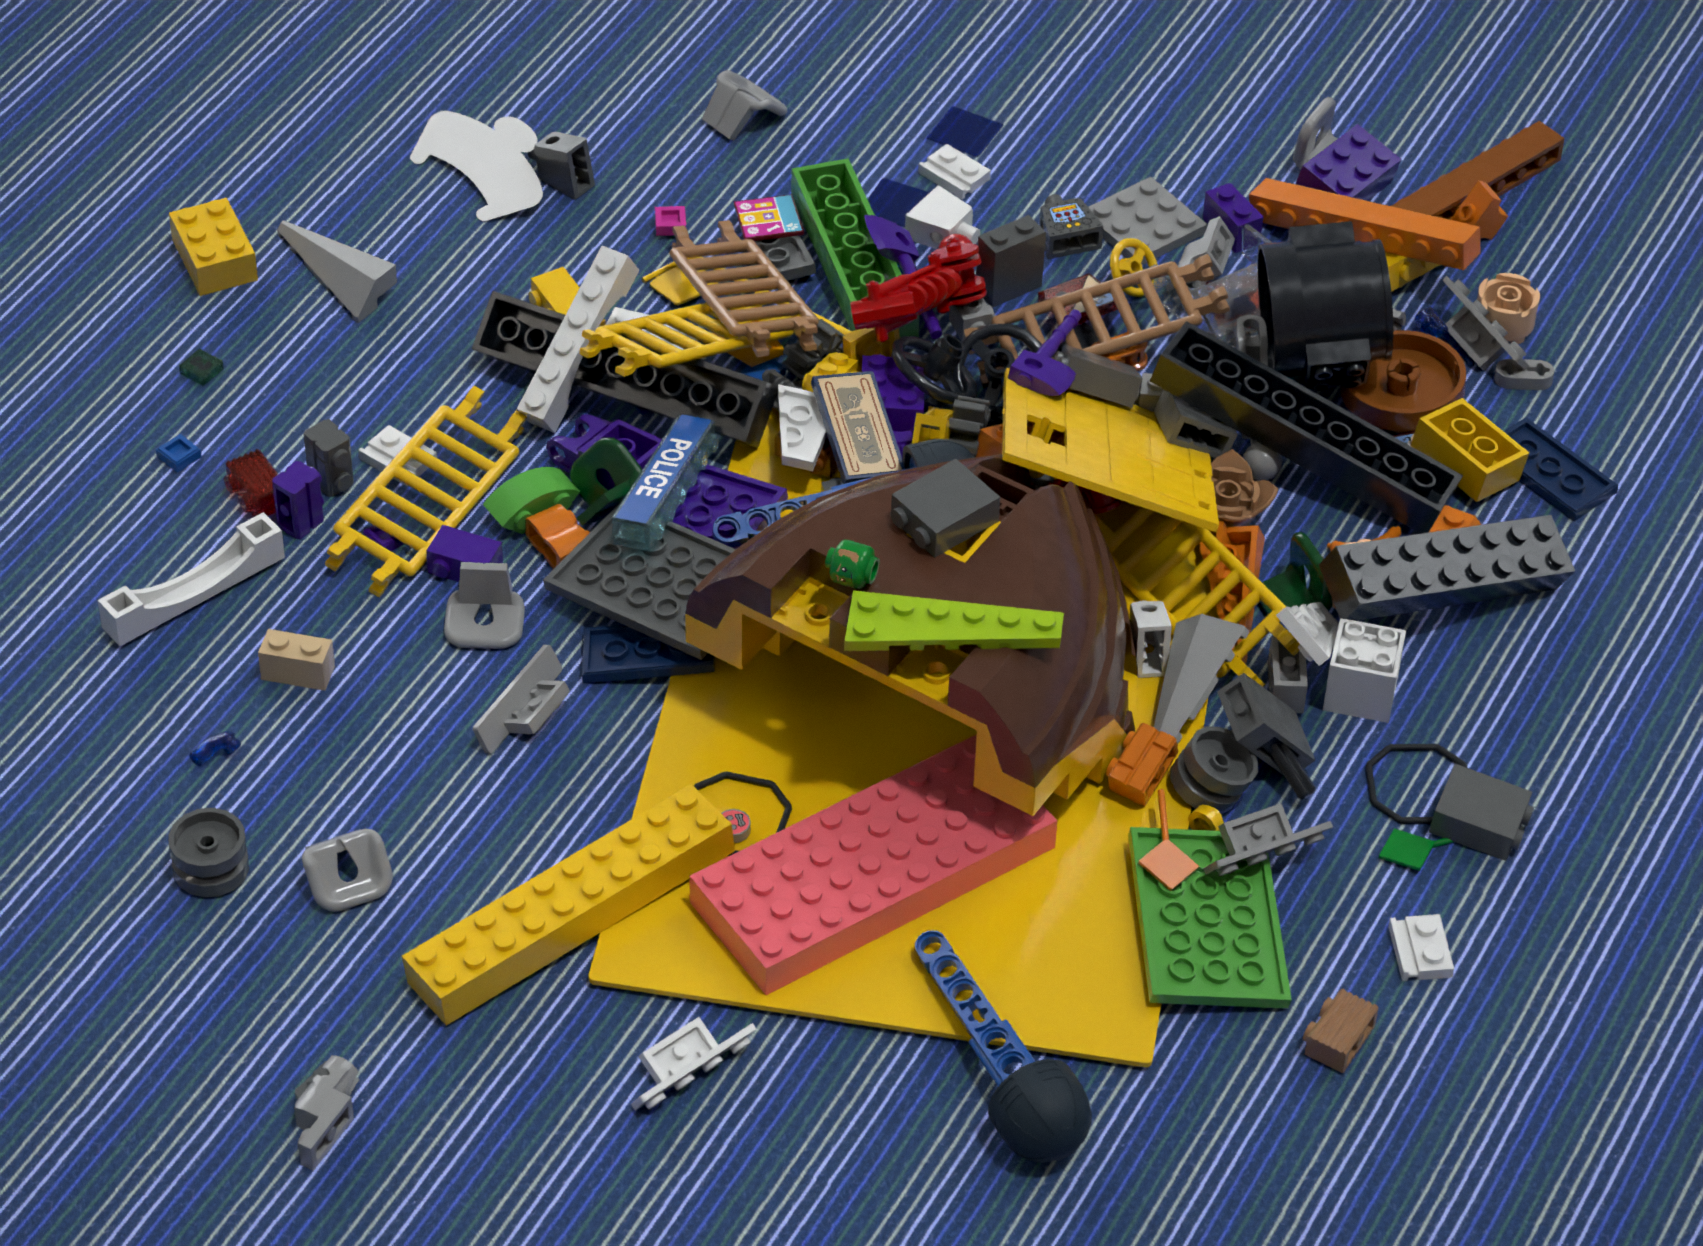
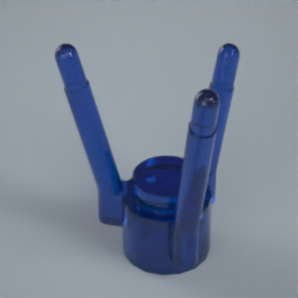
(1430, 323)

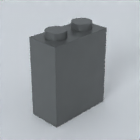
(1011, 260)
(1101, 376)
(1192, 427)
(945, 508)
(1482, 812)

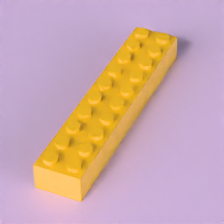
(568, 904)

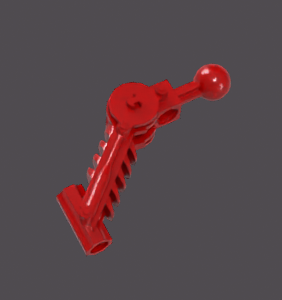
(941, 284)

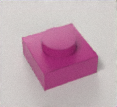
(667, 218)

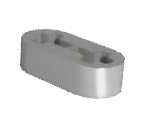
(1524, 379)

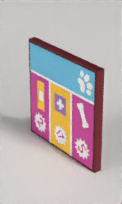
(768, 218)

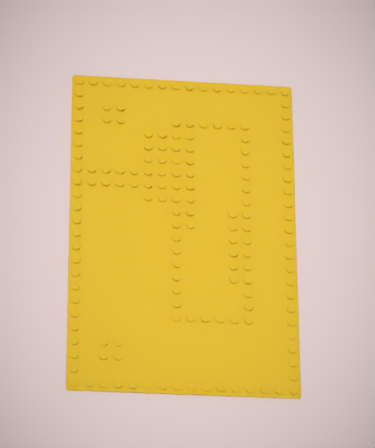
(1043, 941)

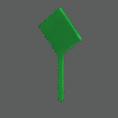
(1409, 849)

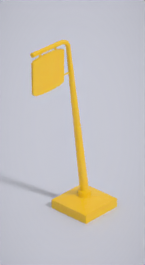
(856, 343)

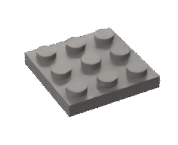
(1150, 215)

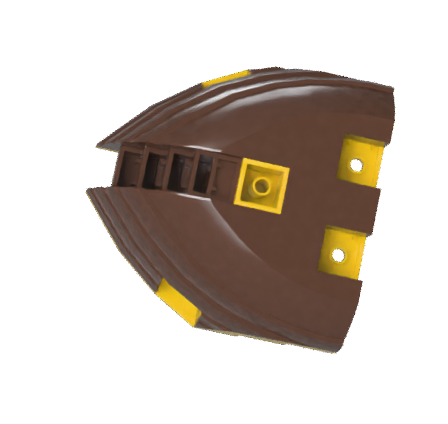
(1037, 711)

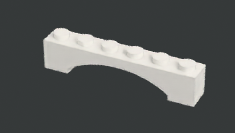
(603, 286)
(134, 612)

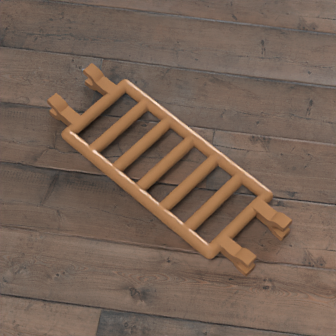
(1198, 270)
(756, 331)

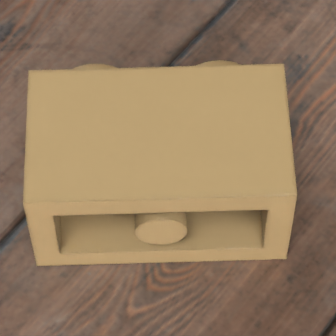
(296, 659)

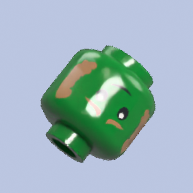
(852, 564)

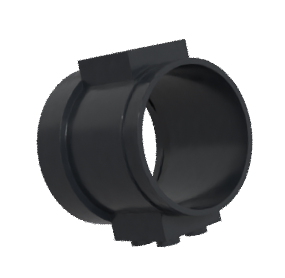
(1325, 305)

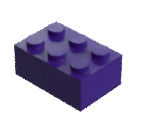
(1351, 166)
(899, 396)

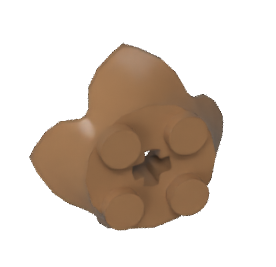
(1236, 492)

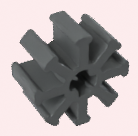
(802, 362)
(968, 419)

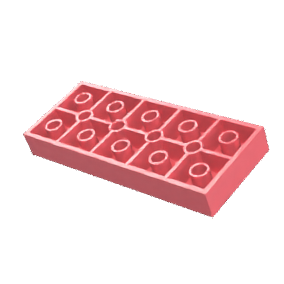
(865, 867)

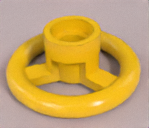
(1130, 265)

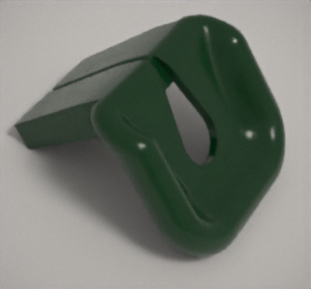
(621, 465)
(1291, 584)

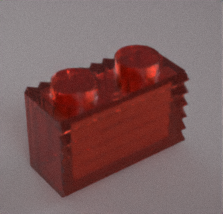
(252, 482)

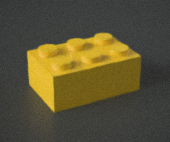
(213, 246)
(1471, 446)

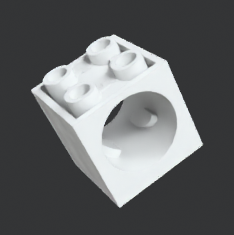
(1364, 670)

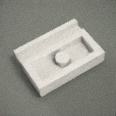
(954, 171)
(386, 446)
(1421, 947)

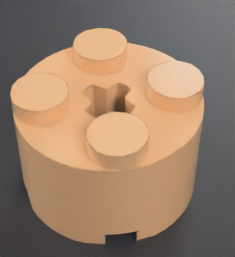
(1511, 304)

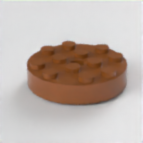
(1414, 383)

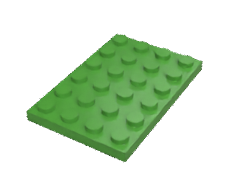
(1210, 934)

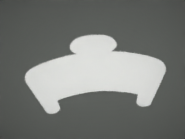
(486, 157)

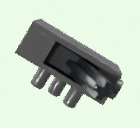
(1269, 731)

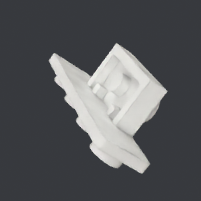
(682, 1054)

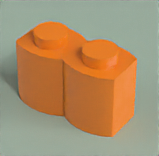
(554, 533)

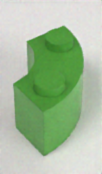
(528, 495)

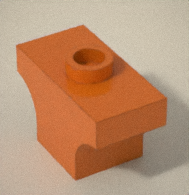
(1482, 210)

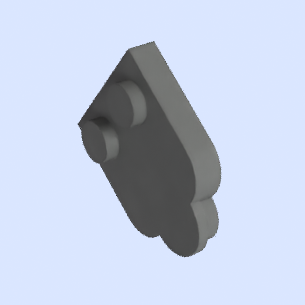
(788, 256)

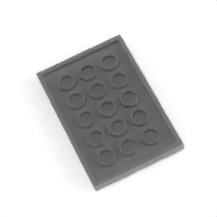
(639, 585)

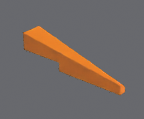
(1247, 546)

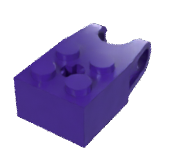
(638, 442)

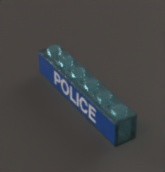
(664, 482)

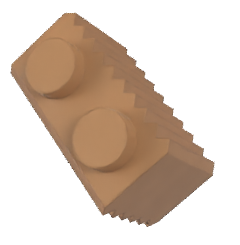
(1341, 1030)

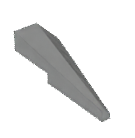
(346, 271)
(1194, 660)

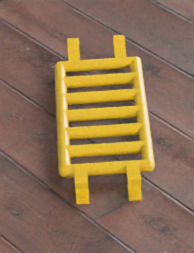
(639, 356)
(1219, 553)
(393, 562)

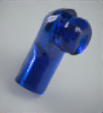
(212, 744)

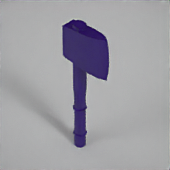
(897, 245)
(1039, 370)

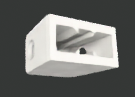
(939, 217)
(1150, 626)

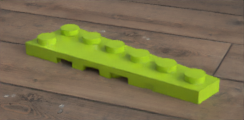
(898, 620)

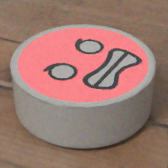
(740, 824)

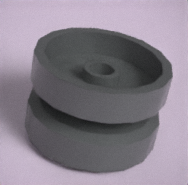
(1213, 769)
(208, 852)

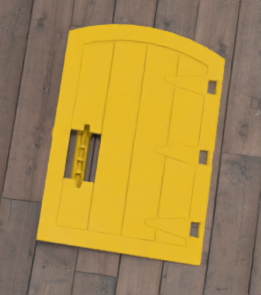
(1108, 451)

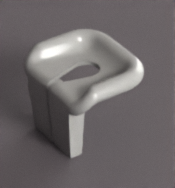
(735, 103)
(1319, 118)
(484, 585)
(373, 868)

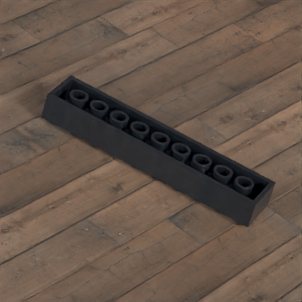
(736, 402)
(1305, 428)

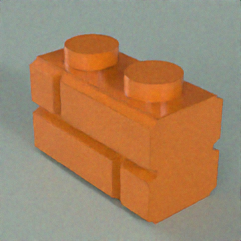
(1142, 763)

